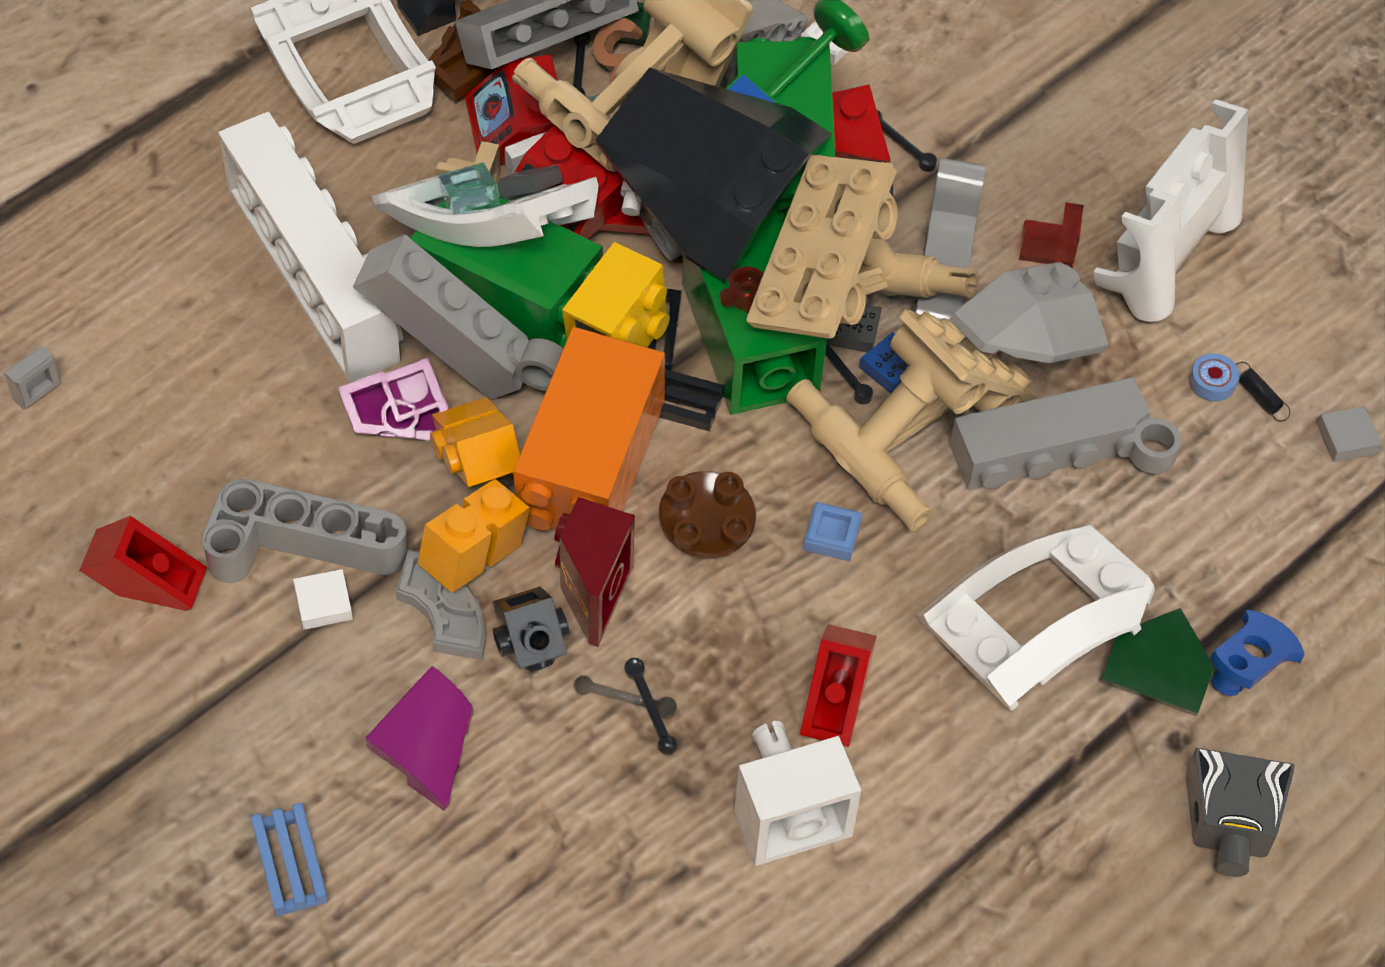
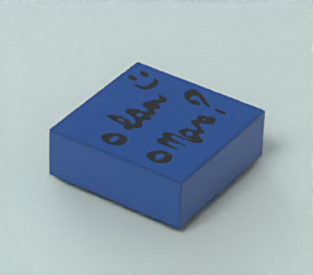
(883, 364)

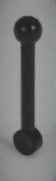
(581, 41)
(927, 161)
(862, 392)
(635, 670)

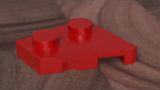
(858, 126)

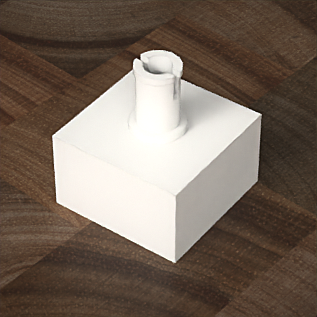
(795, 796)

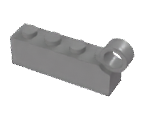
(527, 26)
(454, 320)
(1060, 434)

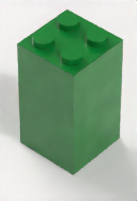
(807, 93)
(523, 279)
(749, 361)

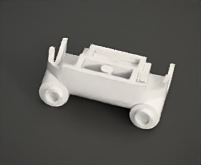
(1190, 194)

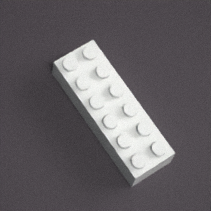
(307, 244)

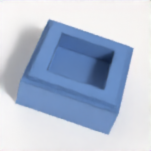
(832, 531)

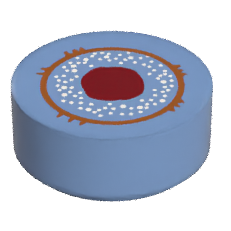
(1214, 377)

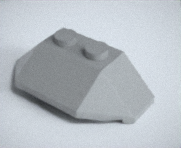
(1034, 315)

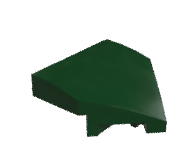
(1161, 663)

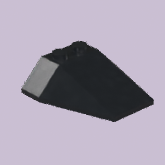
(707, 162)

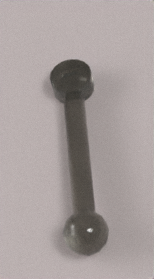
(584, 685)

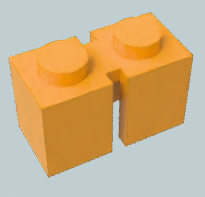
(475, 441)
(460, 540)

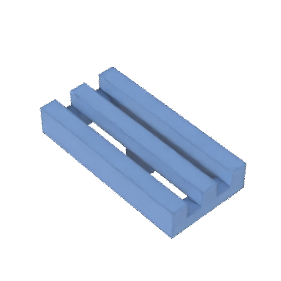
(279, 821)

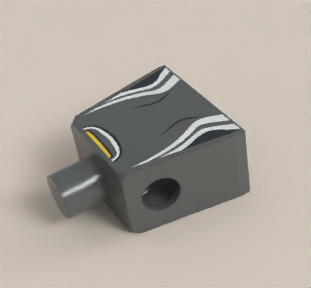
(1236, 805)

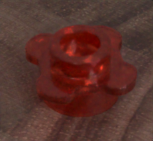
(740, 281)

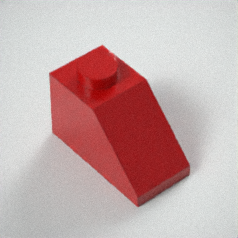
(142, 565)
(838, 684)

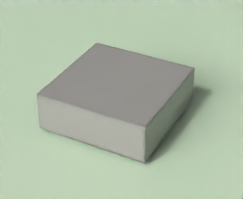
(32, 377)
(1349, 434)

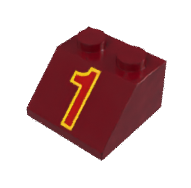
(594, 562)

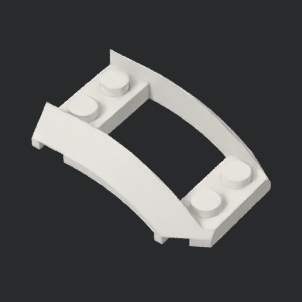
(369, 108)
(496, 226)
(999, 659)

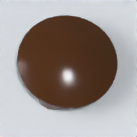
(707, 513)

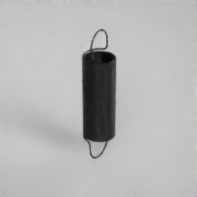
(1261, 391)

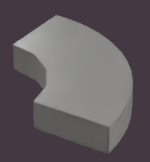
(452, 616)

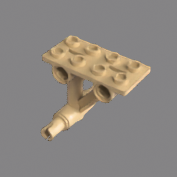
(685, 40)
(837, 253)
(941, 375)

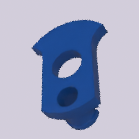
(1242, 670)

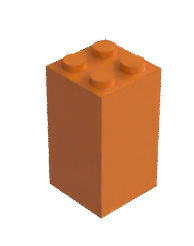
(590, 427)

